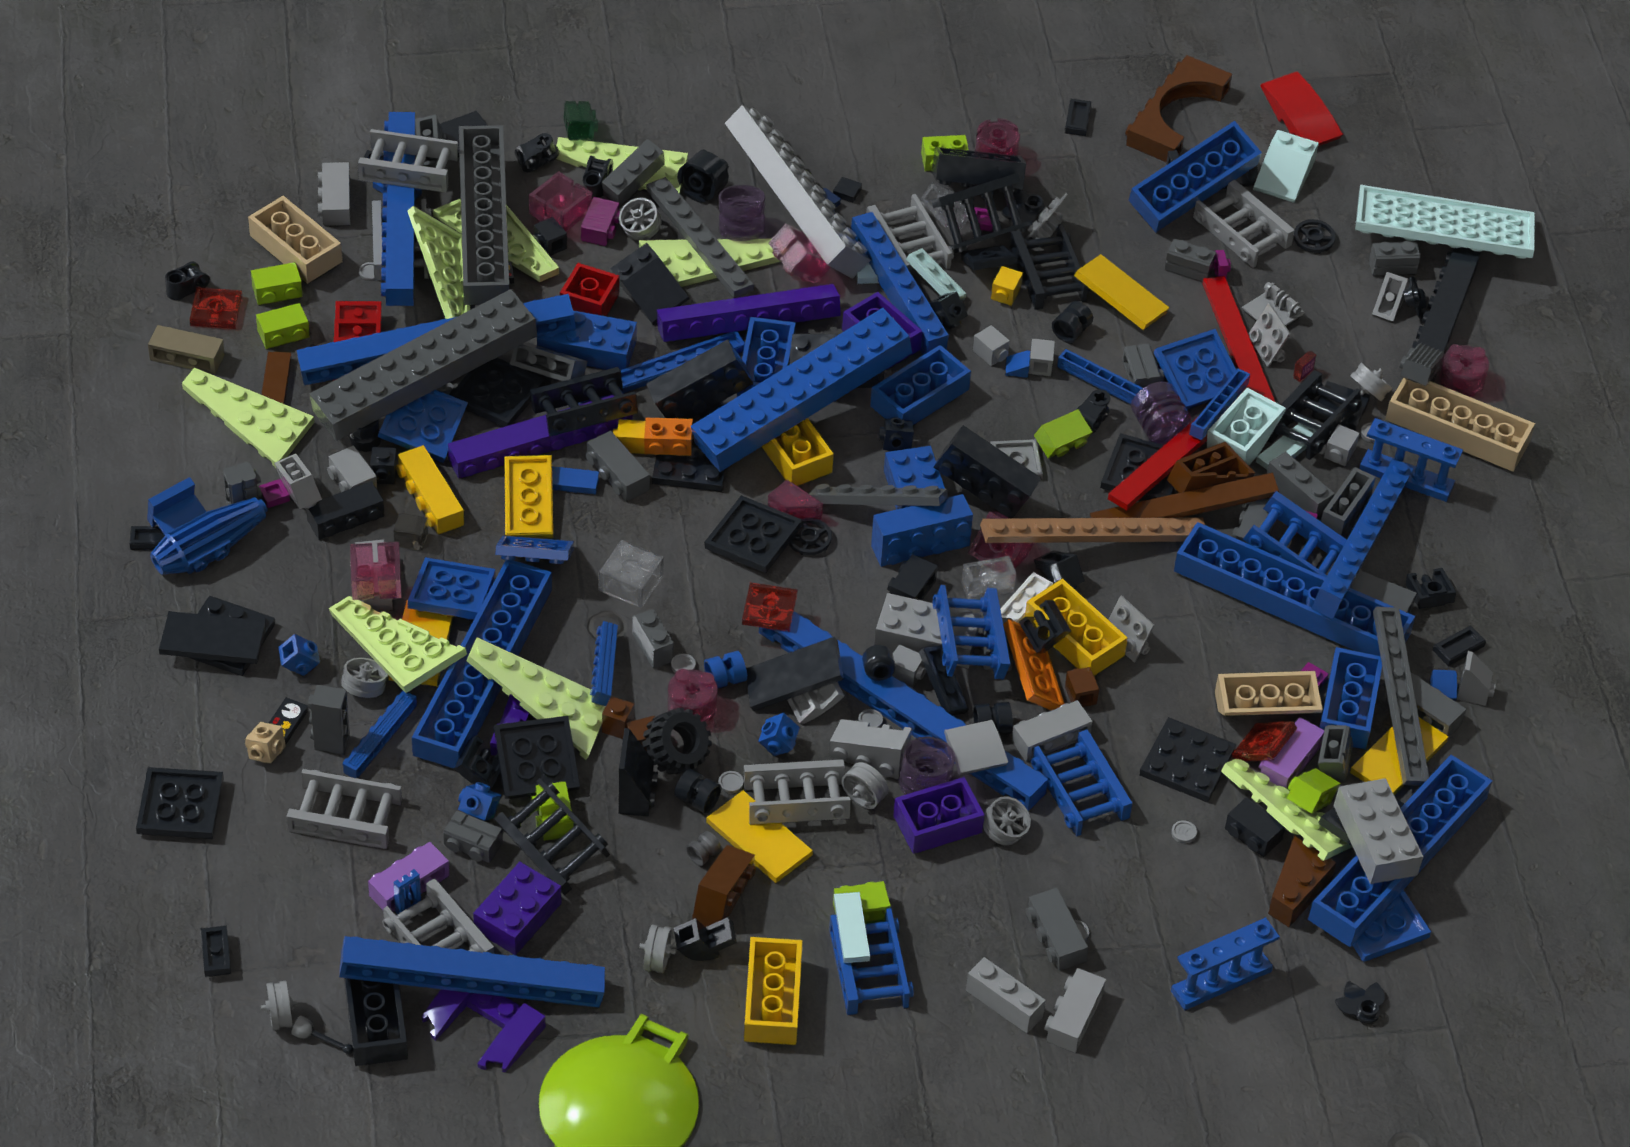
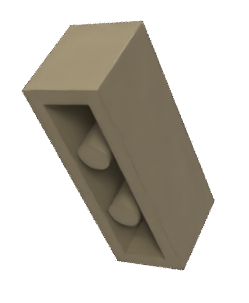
(186, 349)

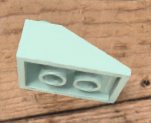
(1286, 166)
(1246, 424)

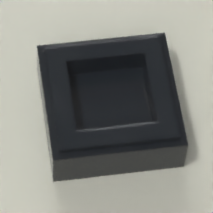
(847, 189)

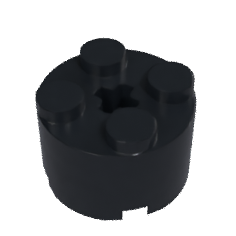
(703, 176)

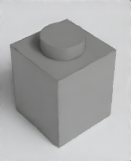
(991, 345)
(1041, 357)
(1341, 445)
(908, 665)

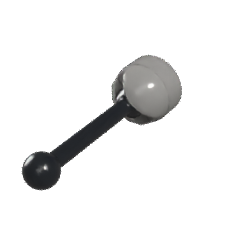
(304, 1028)

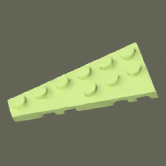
(578, 152)
(522, 247)
(444, 260)
(690, 268)
(253, 417)
(396, 645)
(541, 691)
(1285, 811)

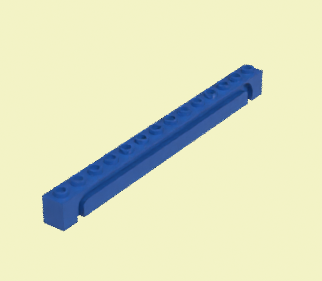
(910, 710)

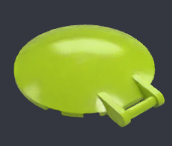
(621, 1092)

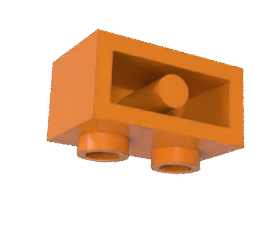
(664, 437)

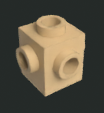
(265, 742)

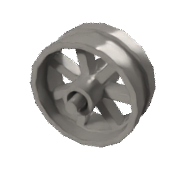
(640, 219)
(1371, 381)
(364, 678)
(865, 785)
(1006, 821)
(657, 948)
(279, 1005)

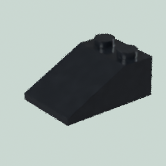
(649, 282)
(636, 777)

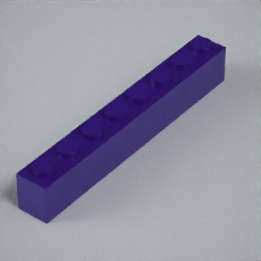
(735, 313)
(520, 439)

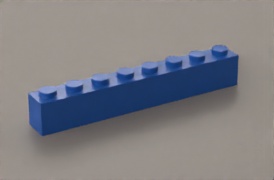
(898, 281)

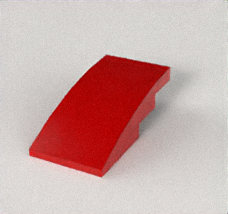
(1301, 108)
(356, 319)

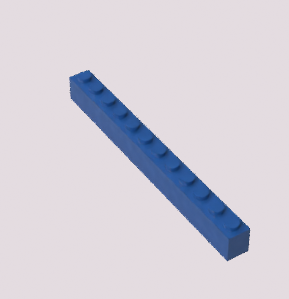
(398, 228)
(342, 357)

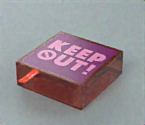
(1304, 366)

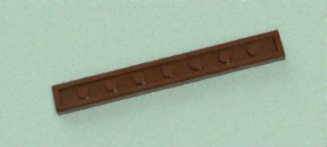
(1198, 500)

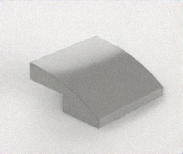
(816, 702)
(976, 747)

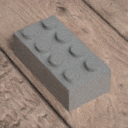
(916, 625)
(1378, 831)

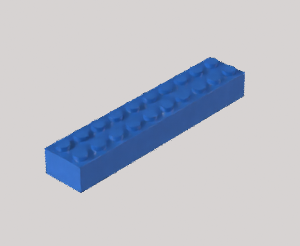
(801, 389)
(1279, 588)
(464, 692)
(1434, 816)

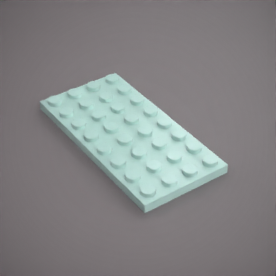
(1445, 221)

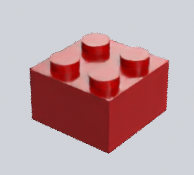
(591, 290)

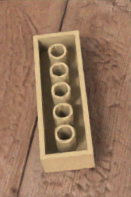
(1461, 422)

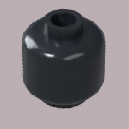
(878, 662)

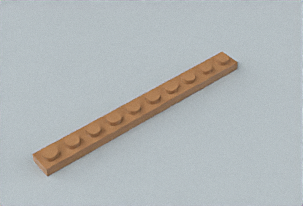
(1087, 530)

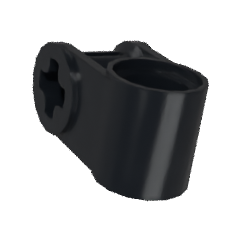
(534, 153)
(595, 173)
(184, 280)
(1095, 408)

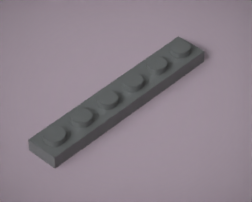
(885, 495)

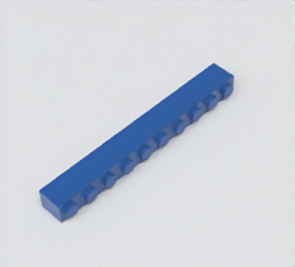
(1362, 539)
(472, 971)

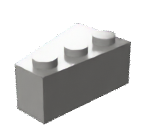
(871, 745)

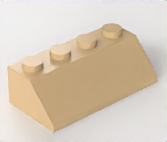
(1268, 693)

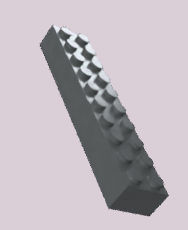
(483, 213)
(423, 365)

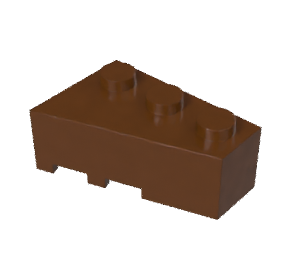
(1209, 468)
(1300, 882)
(723, 885)

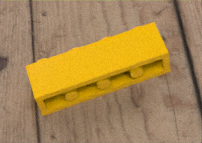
(430, 490)

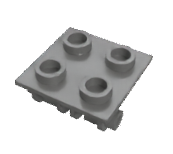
(1047, 220)
(1282, 303)
(1269, 336)
(1134, 626)

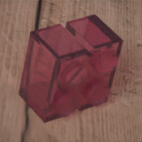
(561, 200)
(798, 254)
(378, 577)

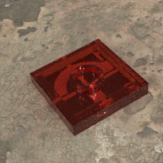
(215, 308)
(769, 607)
(1264, 741)

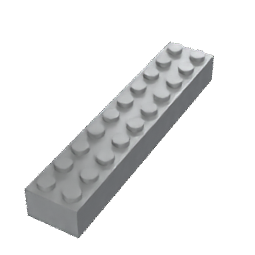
(798, 191)

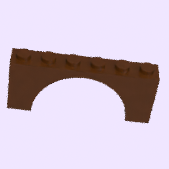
(1189, 79)

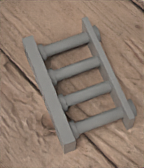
(406, 174)
(1248, 207)
(377, 218)
(923, 223)
(792, 775)
(343, 829)
(450, 914)

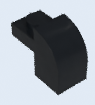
(704, 942)

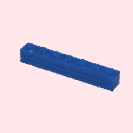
(1098, 376)
(1220, 403)
(604, 663)
(379, 734)

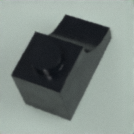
(1061, 565)

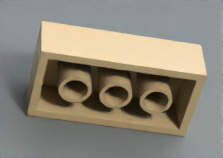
(295, 238)

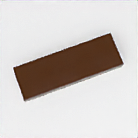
(277, 376)

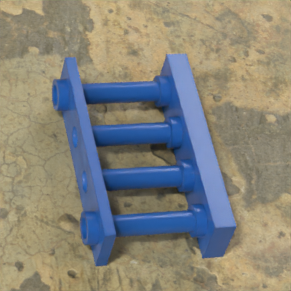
(1427, 448)
(1297, 521)
(991, 623)
(1096, 766)
(1224, 964)
(849, 974)

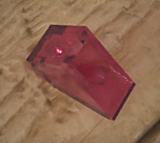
(795, 501)

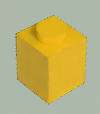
(1006, 285)
(631, 435)

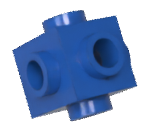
(299, 654)
(779, 734)
(479, 801)

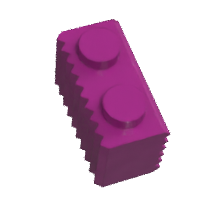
(600, 221)

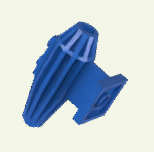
(197, 535)

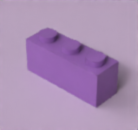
(1294, 754)
(424, 859)

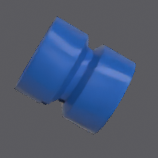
(728, 669)

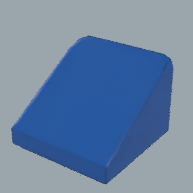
(1018, 364)
(1446, 682)

